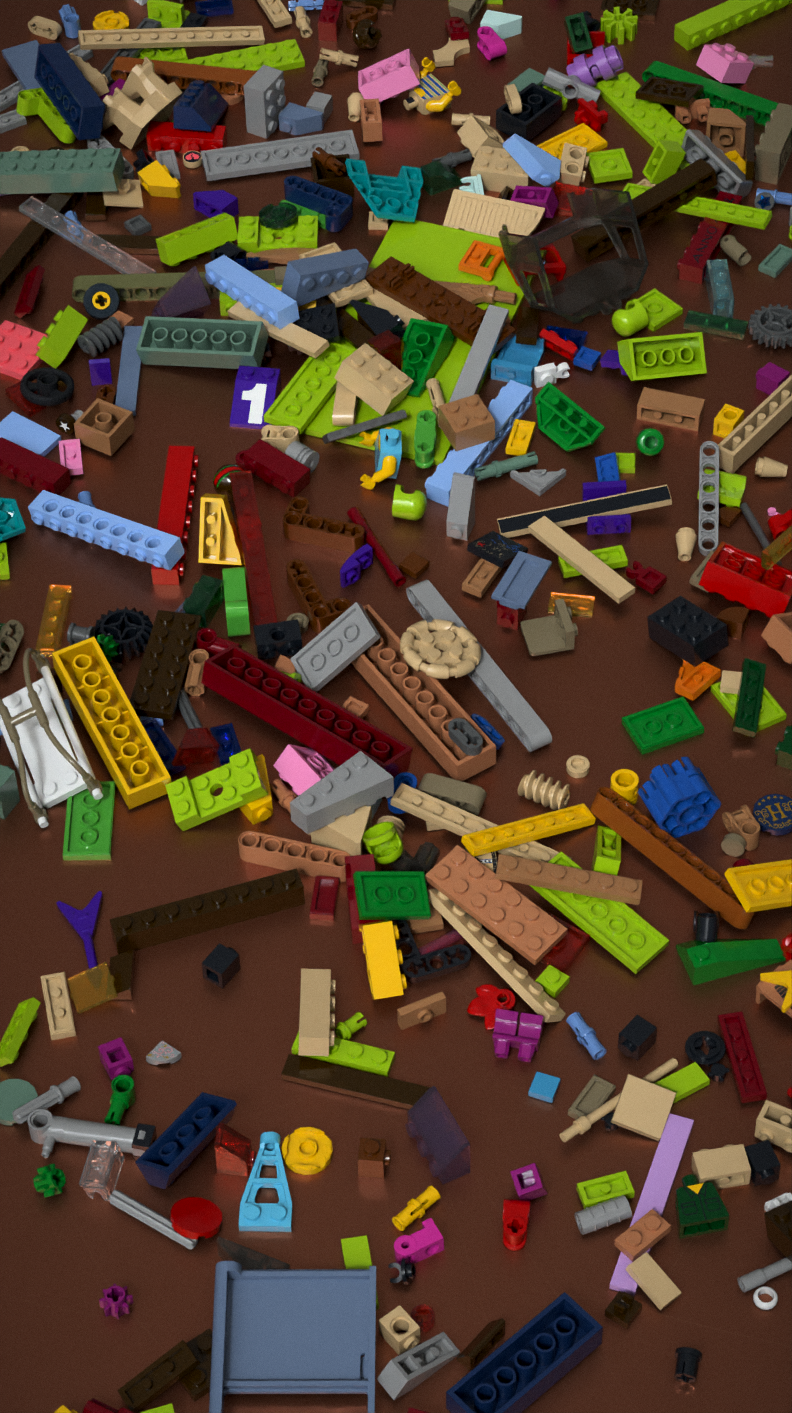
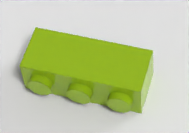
(61, 336)

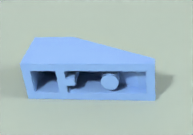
(533, 160)

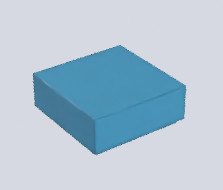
(544, 1087)

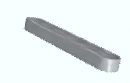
(708, 498)

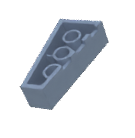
(323, 274)

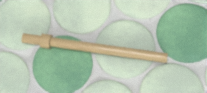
(584, 1123)

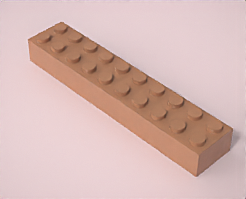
(420, 703)

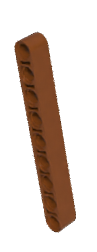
(221, 78)
(670, 856)

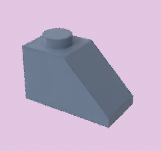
(300, 120)

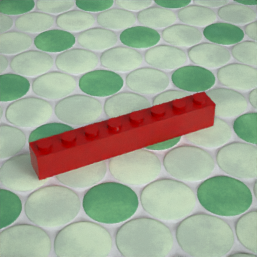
(176, 506)

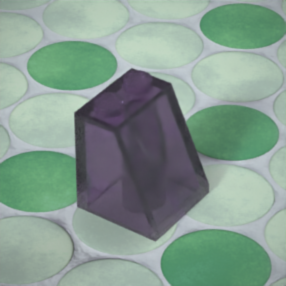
(184, 299)

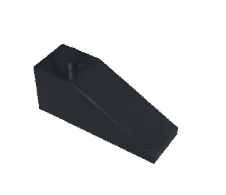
(379, 319)

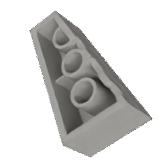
(341, 792)

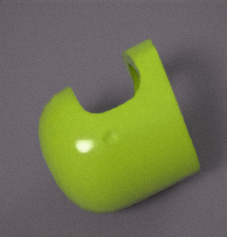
(630, 320)
(408, 505)
(383, 842)

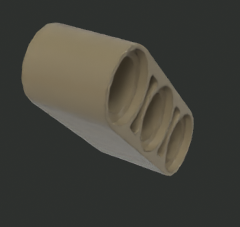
(455, 792)

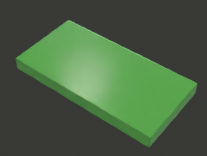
(90, 825)

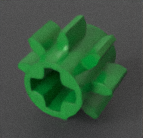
(110, 646)
(49, 1180)

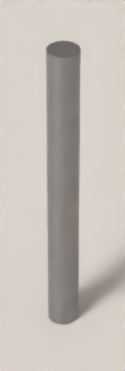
(756, 527)

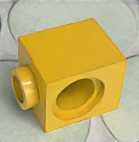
(727, 420)

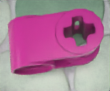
(490, 43)

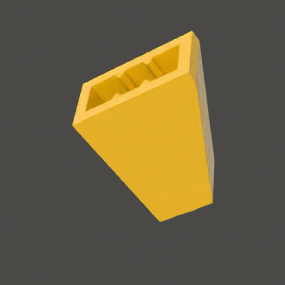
(261, 808)

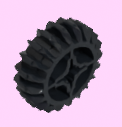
(128, 629)

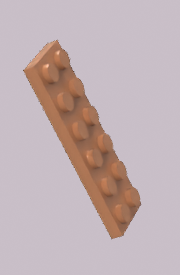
(496, 904)

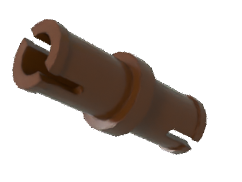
(329, 161)

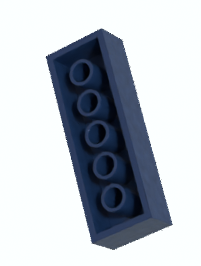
(69, 91)
(528, 1361)

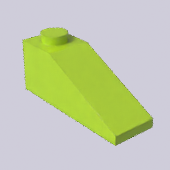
(606, 851)

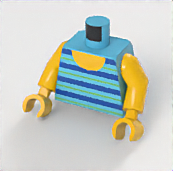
(387, 455)

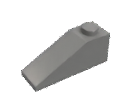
(461, 507)
(417, 1365)

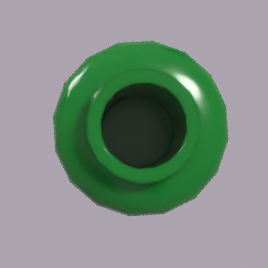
(649, 441)

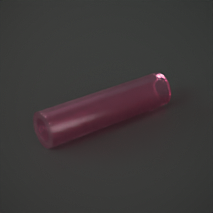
(441, 942)

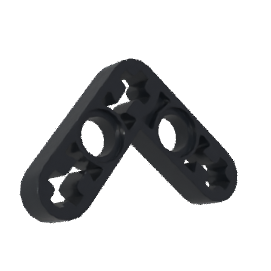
(416, 961)

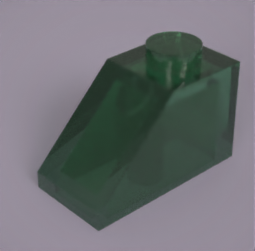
(439, 177)

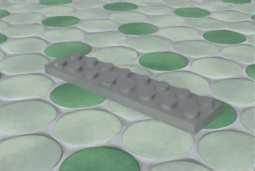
(275, 155)

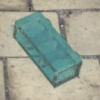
(719, 288)

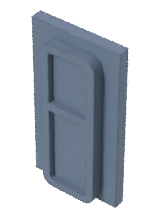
(521, 580)

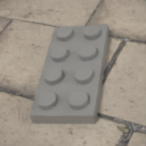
(335, 647)

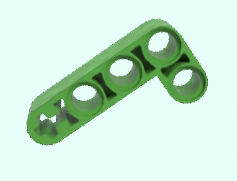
(236, 601)

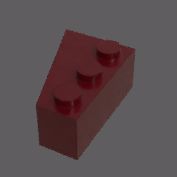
(353, 864)

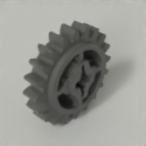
(776, 329)

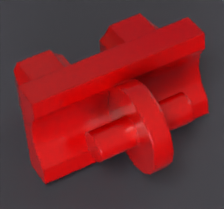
(588, 114)

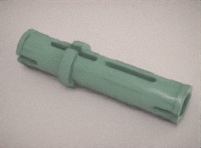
(502, 467)

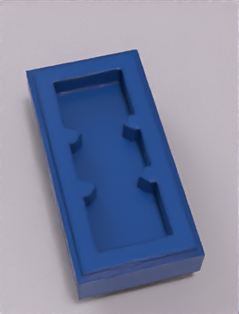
(607, 467)

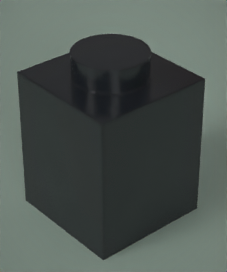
(221, 965)
(637, 1038)
(763, 1163)

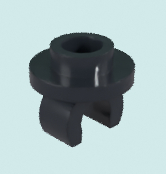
(406, 1271)

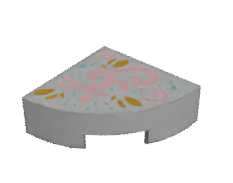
(163, 1054)

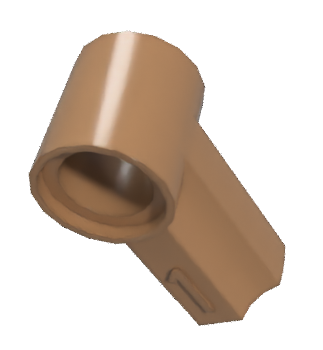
(194, 677)

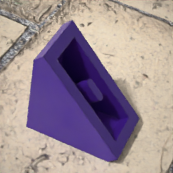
(100, 371)

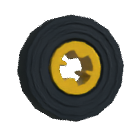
(108, 293)

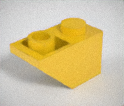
(158, 182)

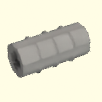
(603, 1214)

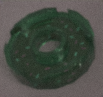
(278, 216)

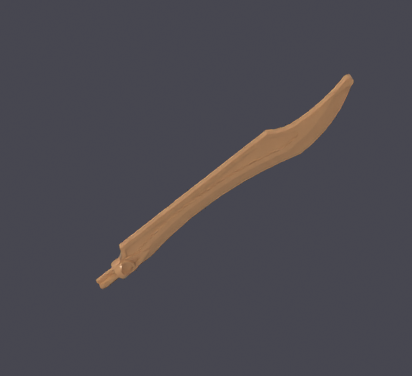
(470, 292)

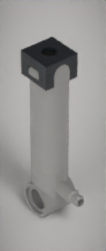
(83, 1132)

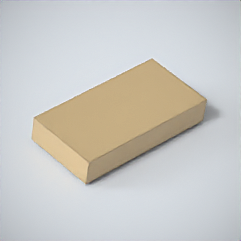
(653, 1281)

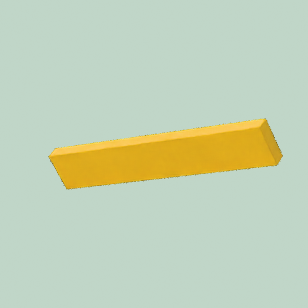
(528, 830)

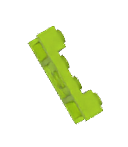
(256, 237)
(194, 799)

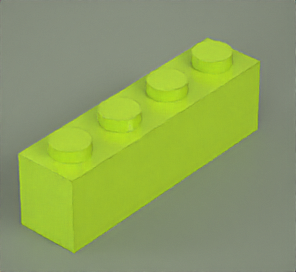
(196, 239)

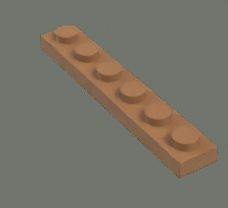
(568, 879)

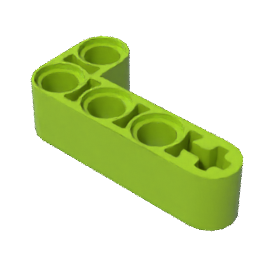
(37, 102)

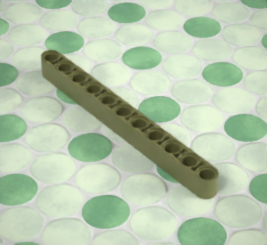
(147, 286)

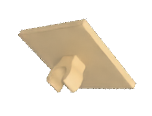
(128, 195)

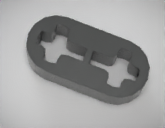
(469, 734)

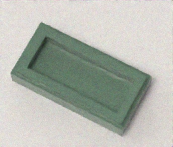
(776, 261)

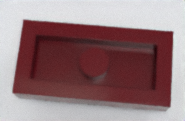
(456, 28)

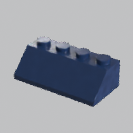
(199, 107)
(184, 1139)

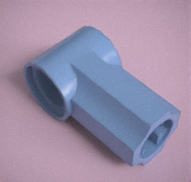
(70, 21)

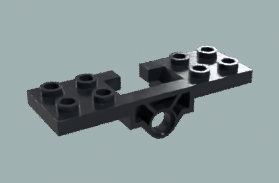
(317, 320)

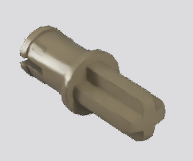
(320, 71)

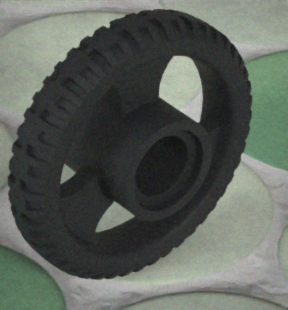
(46, 386)

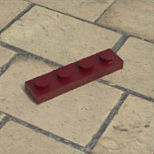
(742, 1057)

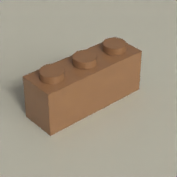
(670, 409)

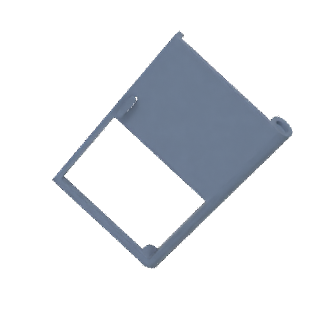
(292, 1332)

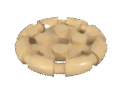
(459, 648)

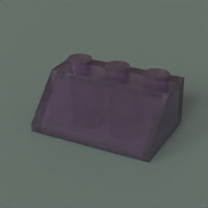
(439, 1137)

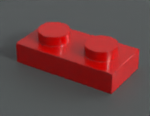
(555, 343)

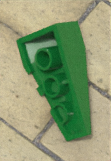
(424, 351)
(727, 957)

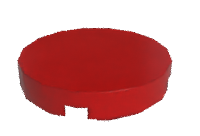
(196, 1218)

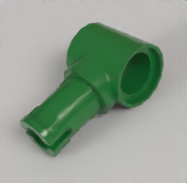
(120, 1100)

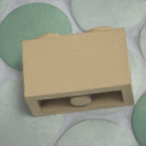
(722, 1166)

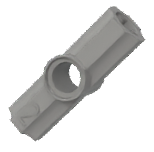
(561, 81)

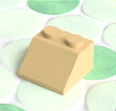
(477, 133)

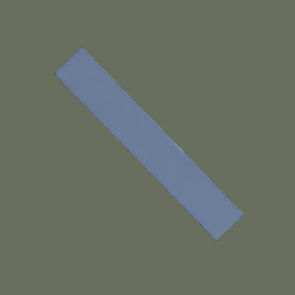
(129, 370)

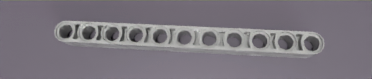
(486, 674)

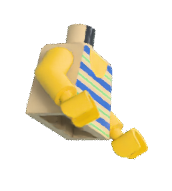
(431, 94)

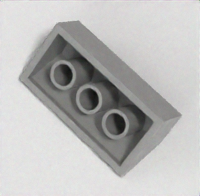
(728, 175)

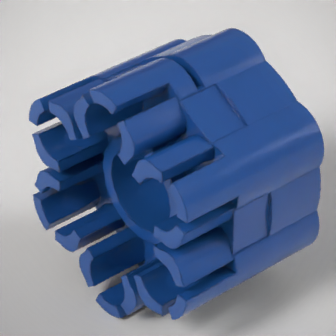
(680, 801)

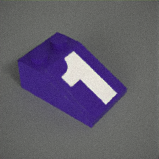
(253, 395)

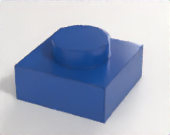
(587, 358)

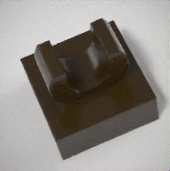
(623, 1309)

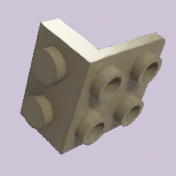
(551, 632)

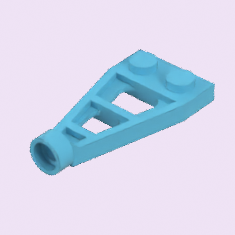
(267, 1216)

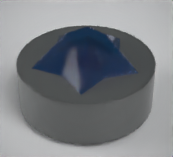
(765, 201)

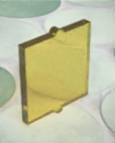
(92, 987)

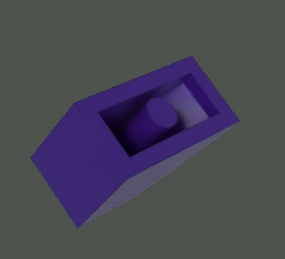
(215, 203)

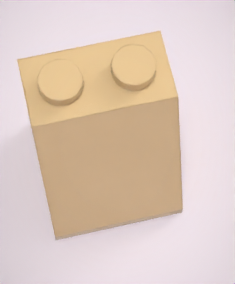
(345, 832)

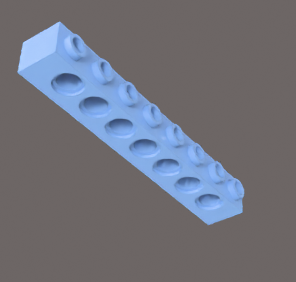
(106, 530)

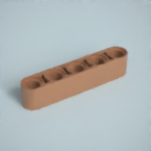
(291, 854)

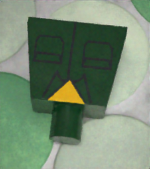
(699, 1208)

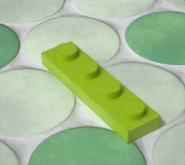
(355, 1056)

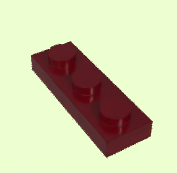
(29, 292)

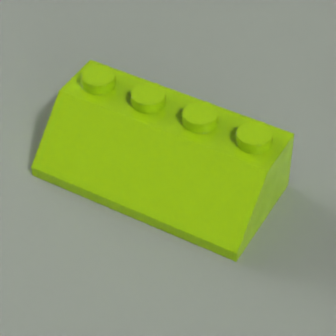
(663, 356)

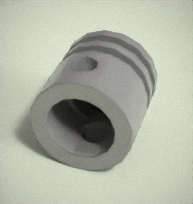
(303, 455)

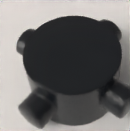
(718, 1072)
(607, 1122)

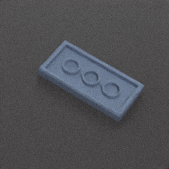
(23, 63)

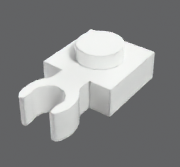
(550, 372)

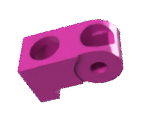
(419, 1244)

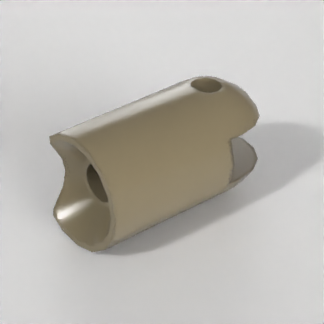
(735, 250)

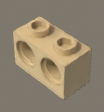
(572, 164)

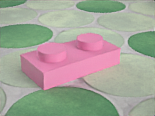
(71, 456)

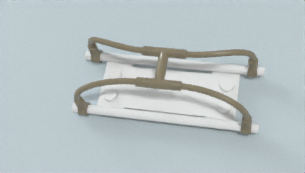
(34, 727)

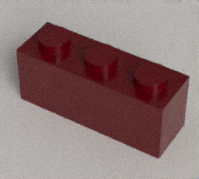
(276, 468)

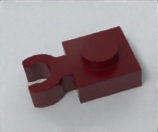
(648, 578)

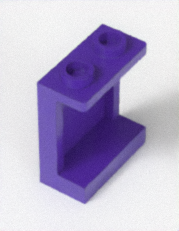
(610, 523)

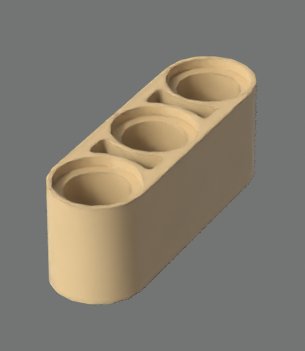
(344, 406)

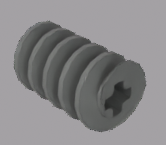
(101, 336)

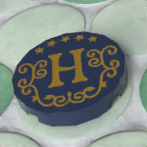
(774, 814)

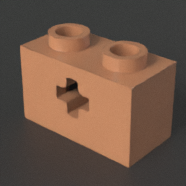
(371, 120)

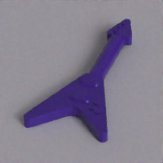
(84, 923)

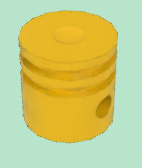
(626, 784)

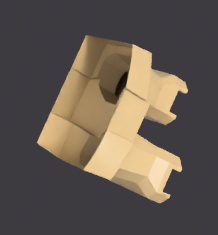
(135, 118)

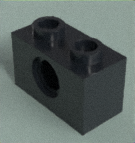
(277, 639)

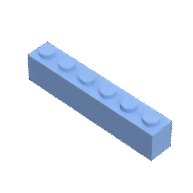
(252, 292)

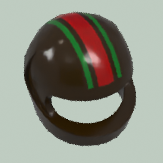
(222, 480)

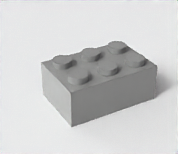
(264, 101)

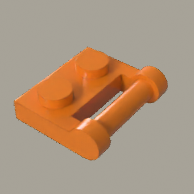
(477, 256)

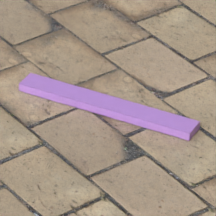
(656, 1188)

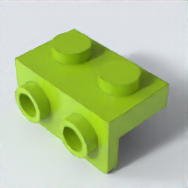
(730, 488)

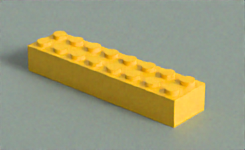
(111, 722)

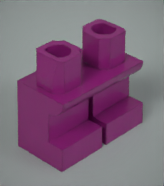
(506, 1034)

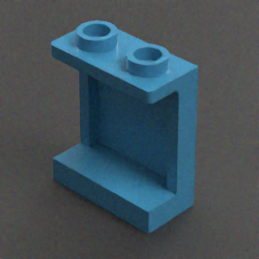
(517, 362)

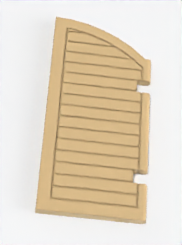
(487, 214)

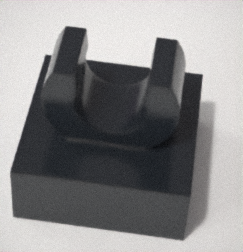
(143, 160)

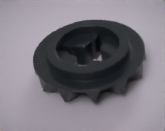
(712, 1042)

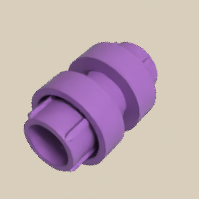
(604, 62)

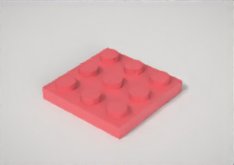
(18, 349)

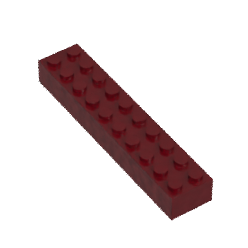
(301, 711)

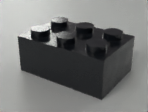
(539, 110)
(687, 631)

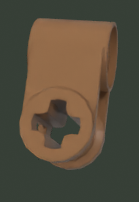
(743, 824)

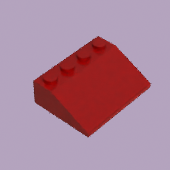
(742, 579)

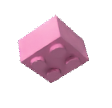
(725, 63)

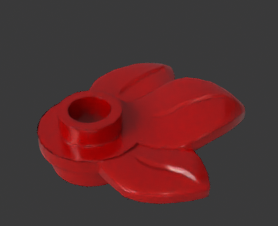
(488, 1001)

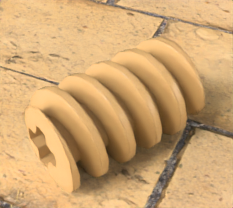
(543, 791)

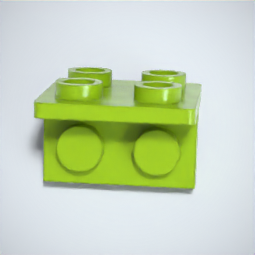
(168, 13)

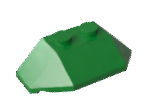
(565, 420)

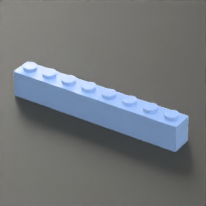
(505, 408)

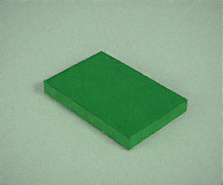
(662, 725)
(391, 895)

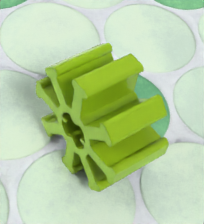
(619, 25)

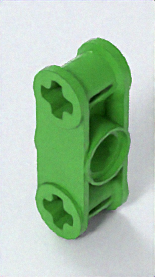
(425, 439)

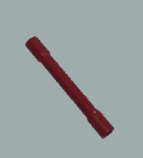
(391, 569)

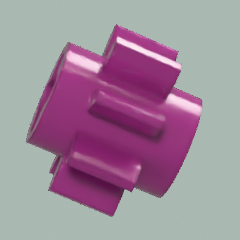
(122, 1299)

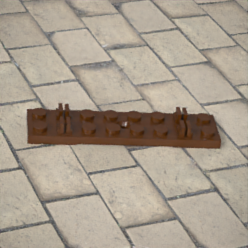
(432, 300)

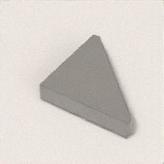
(538, 480)

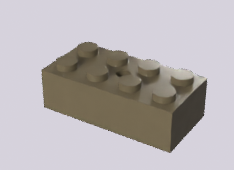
(774, 145)

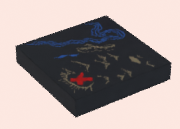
(496, 549)

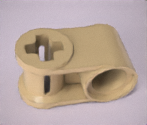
(280, 436)

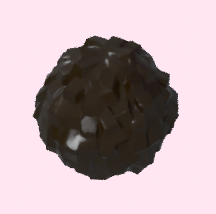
(366, 36)

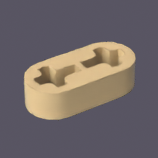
(45, 27)
(512, 98)

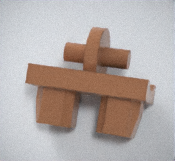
(698, 109)

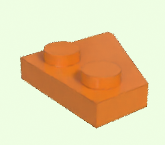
(695, 680)

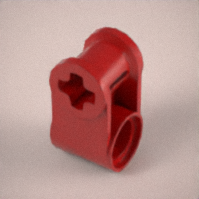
(515, 1223)

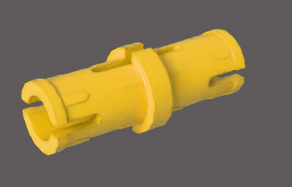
(417, 1207)

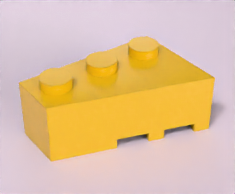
(218, 532)
(383, 959)

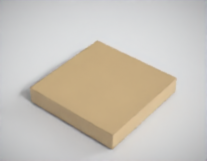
(643, 1107)

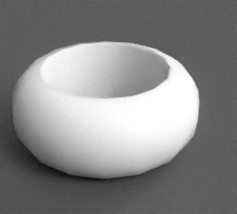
(764, 1305)

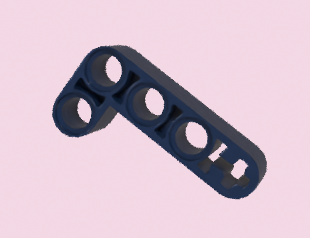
(316, 197)

